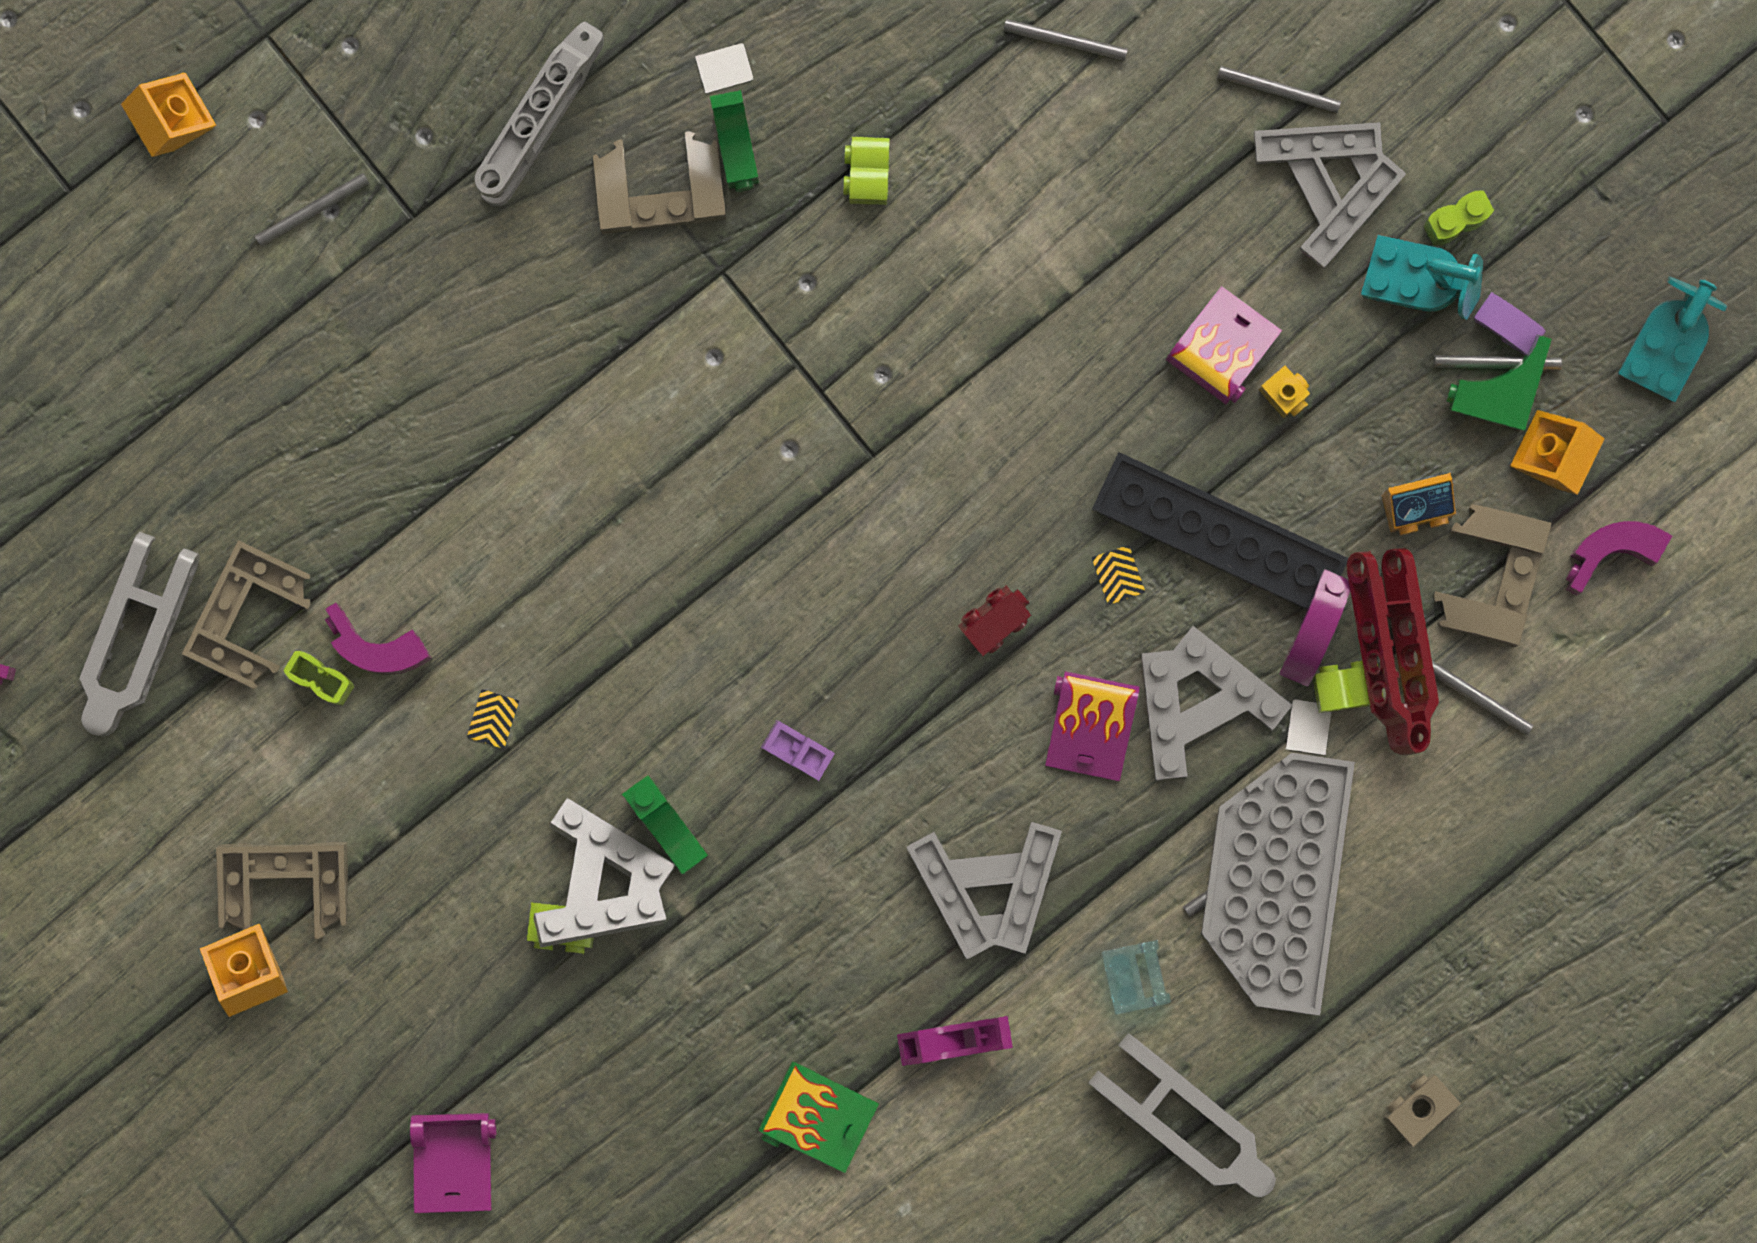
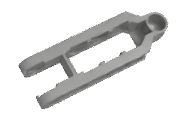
(514, 152)
(105, 706)
(1246, 1168)

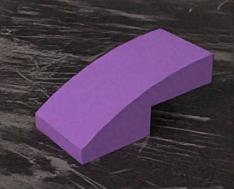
(1508, 323)
(797, 750)

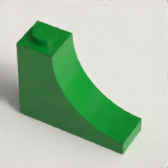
(734, 140)
(1505, 397)
(665, 824)

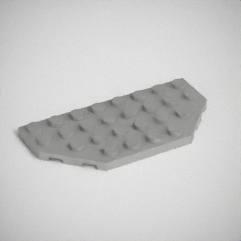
(1279, 880)

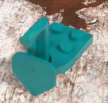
(1409, 276)
(1669, 350)

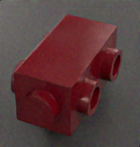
(995, 619)

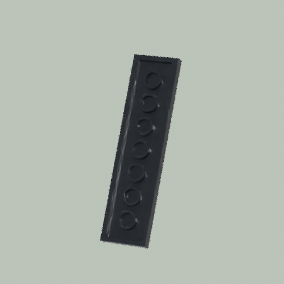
(1215, 531)

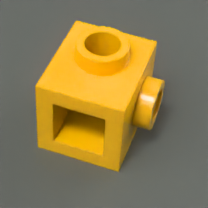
(1286, 392)

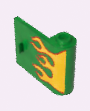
(813, 1116)

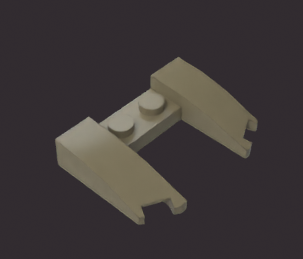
(626, 213)
(1526, 544)
(208, 638)
(244, 862)

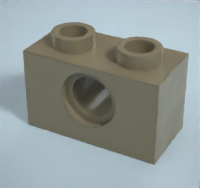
(1440, 1105)

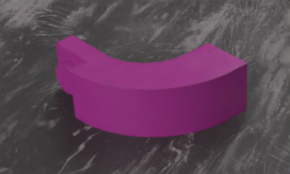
(1626, 537)
(1316, 628)
(385, 659)
(954, 1040)

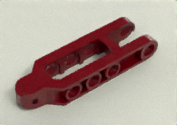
(1404, 603)

